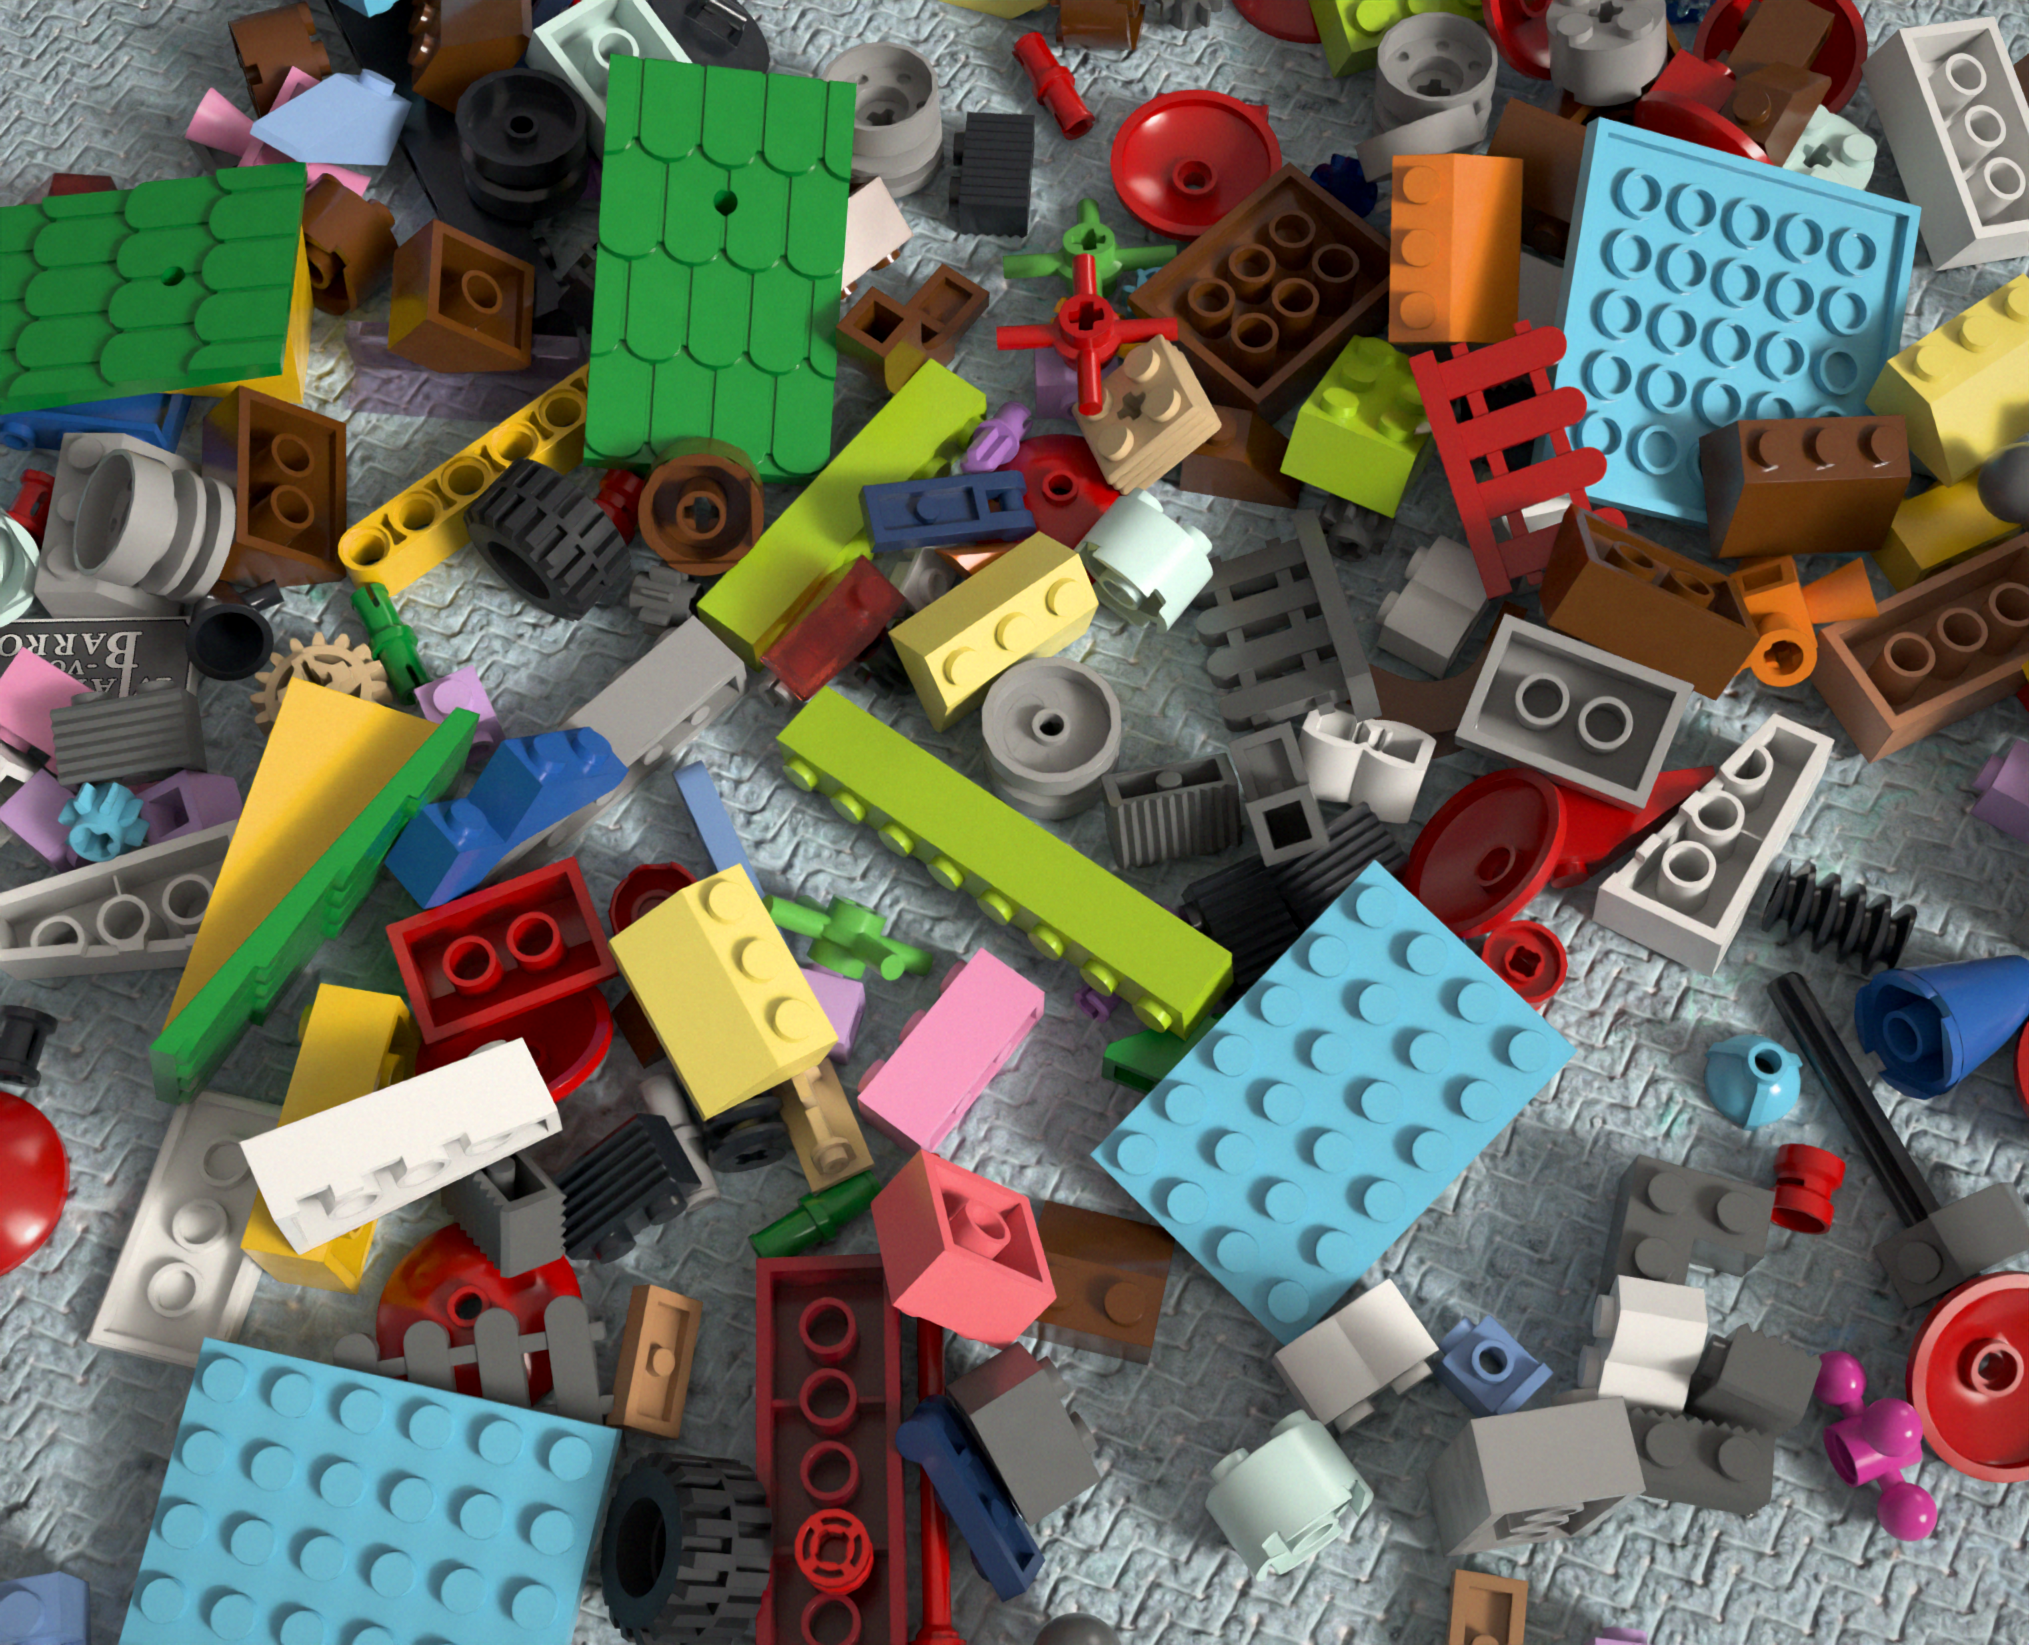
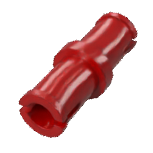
(1053, 86)

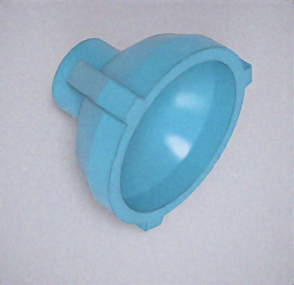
(1742, 1089)

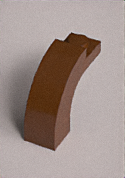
(896, 340)
(1435, 705)

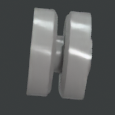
(1050, 737)

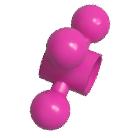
(1875, 1446)

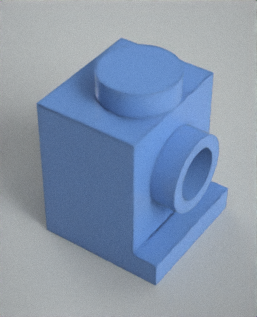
(1485, 1392)
(45, 1610)

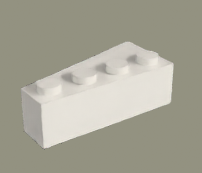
(1709, 862)
(116, 912)
(400, 1143)

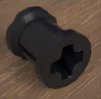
(21, 1044)

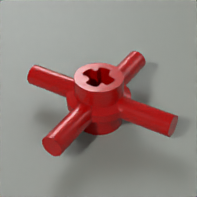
(1086, 334)

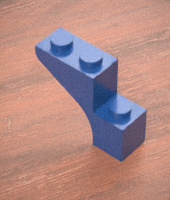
(517, 795)

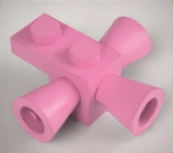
(228, 129)

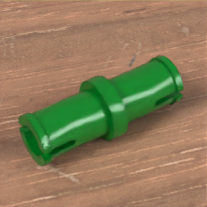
(391, 641)
(816, 1218)

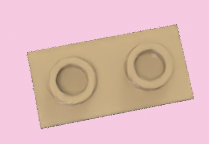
(823, 1127)

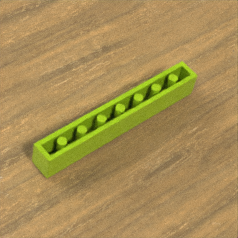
(1007, 864)

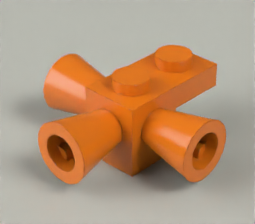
(1787, 612)

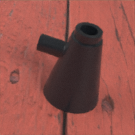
(228, 633)

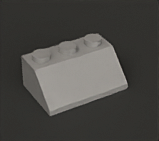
(59, 582)

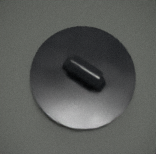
(715, 32)

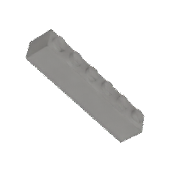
(647, 719)

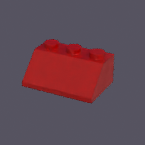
(501, 951)

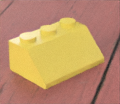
(1963, 385)
(1002, 616)
(723, 992)

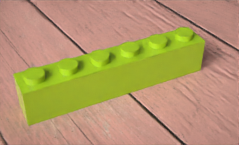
(824, 528)

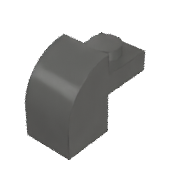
(1278, 794)
(1957, 1244)

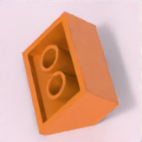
(1455, 249)

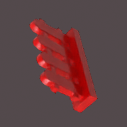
(1495, 431)

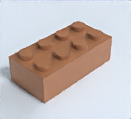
(1930, 653)

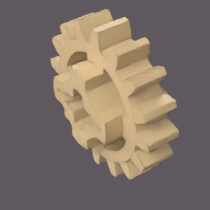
(330, 666)

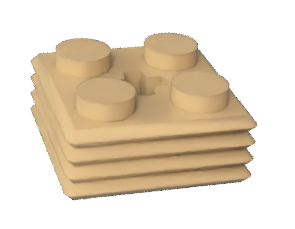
(1148, 417)

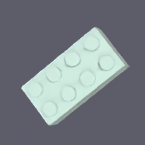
(579, 49)

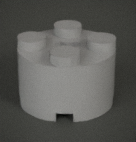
(1606, 48)

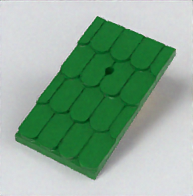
(718, 265)
(157, 291)
(301, 864)

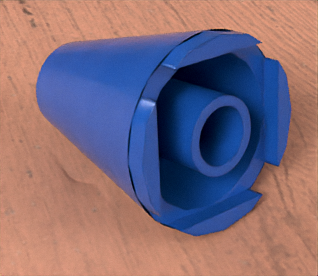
(1941, 1019)

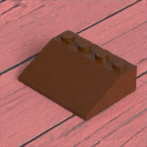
(1273, 294)

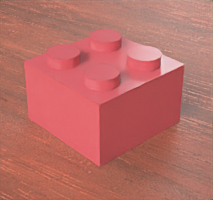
(961, 1251)

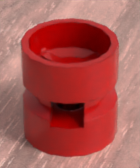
(1523, 943)

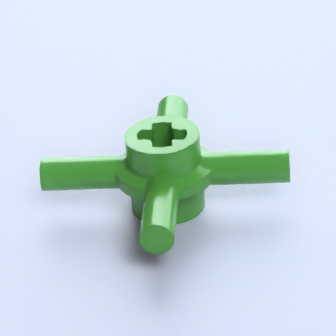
(1092, 239)
(848, 937)

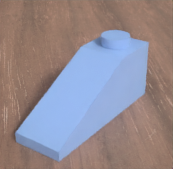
(338, 121)

